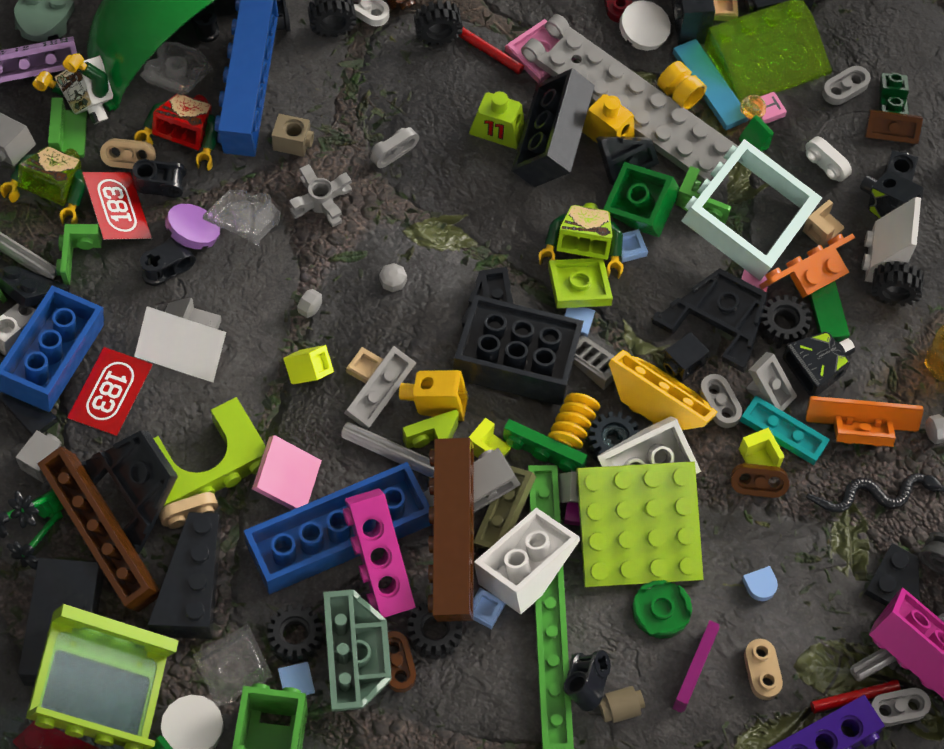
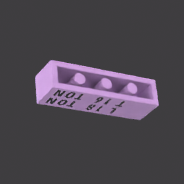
(35, 58)

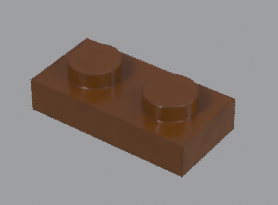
(893, 126)

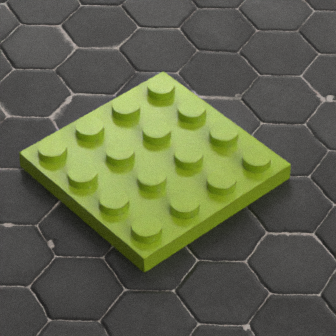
(639, 524)

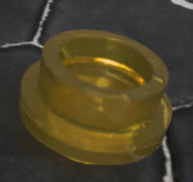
(753, 106)

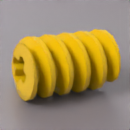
(574, 419)

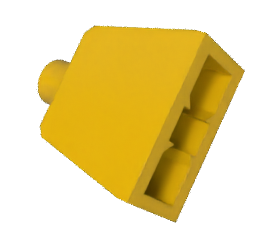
(608, 119)
(437, 392)

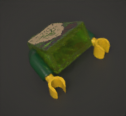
(52, 176)

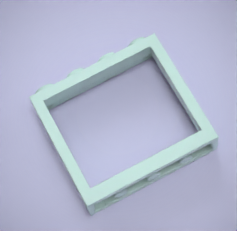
(726, 239)

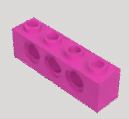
(398, 594)

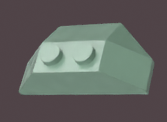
(355, 650)

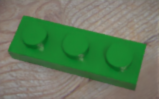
(543, 447)

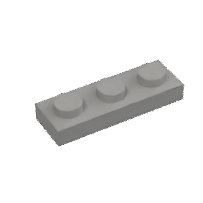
(380, 388)

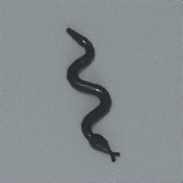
(928, 481)

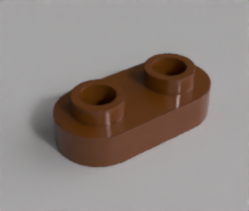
(758, 482)
(401, 663)

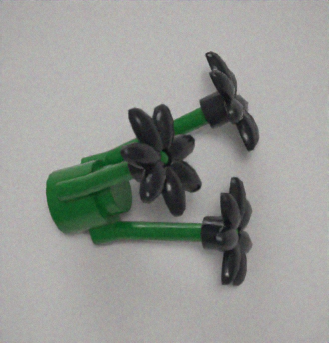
(46, 506)

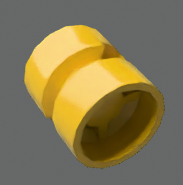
(679, 84)

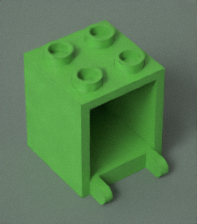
(262, 699)

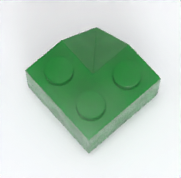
(642, 198)

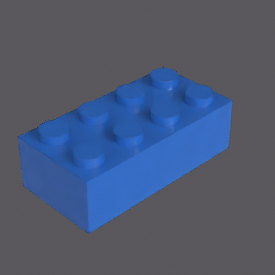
(50, 348)

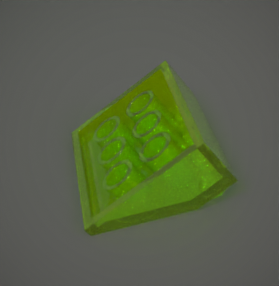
(768, 50)

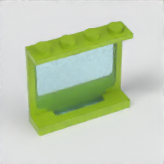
(99, 678)

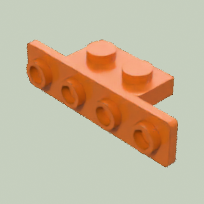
(816, 271)
(864, 420)

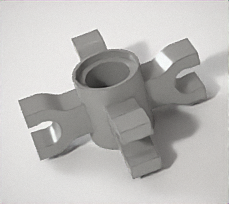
(320, 186)

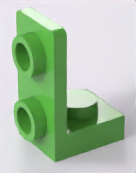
(689, 189)
(75, 236)

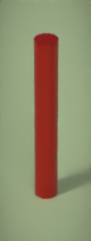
(491, 51)
(845, 698)

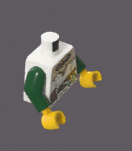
(82, 84)

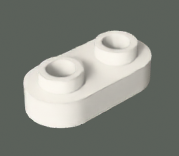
(368, 8)
(828, 158)

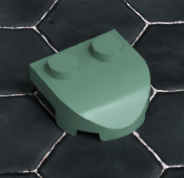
(42, 18)

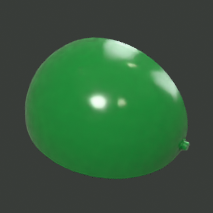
(131, 32)

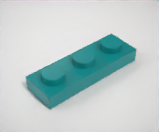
(786, 430)

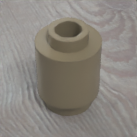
(621, 704)

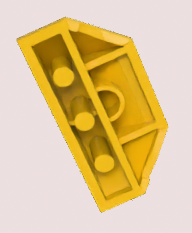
(657, 394)

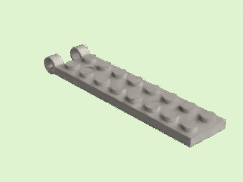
(673, 129)

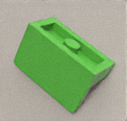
(67, 128)

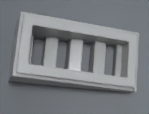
(602, 379)

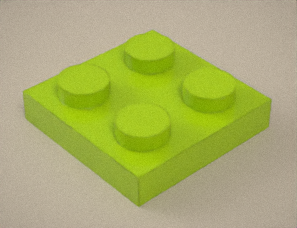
(580, 283)

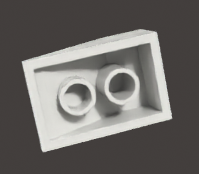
(892, 237)
(653, 445)
(525, 560)

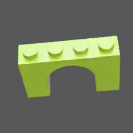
(241, 459)

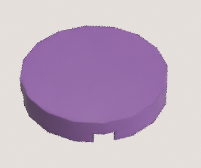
(189, 228)

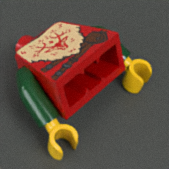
(184, 122)

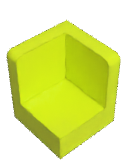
(308, 364)
(484, 439)
(761, 449)

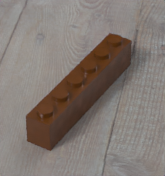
(99, 529)
(453, 530)

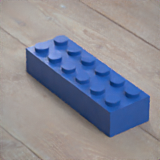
(246, 76)
(317, 535)

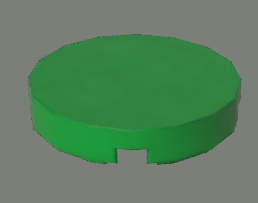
(662, 609)

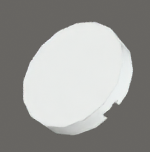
(645, 25)
(192, 723)

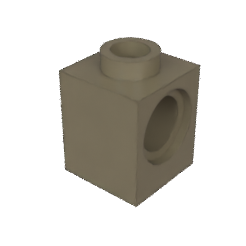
(287, 126)

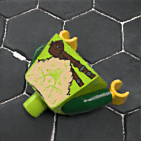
(585, 233)

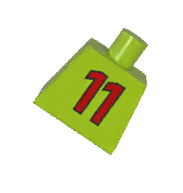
(499, 120)

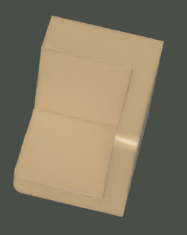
(822, 225)

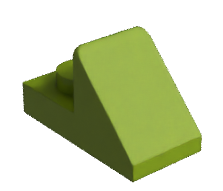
(436, 427)

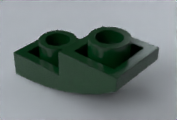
(893, 93)

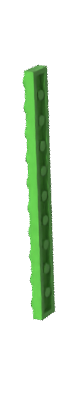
(551, 628)

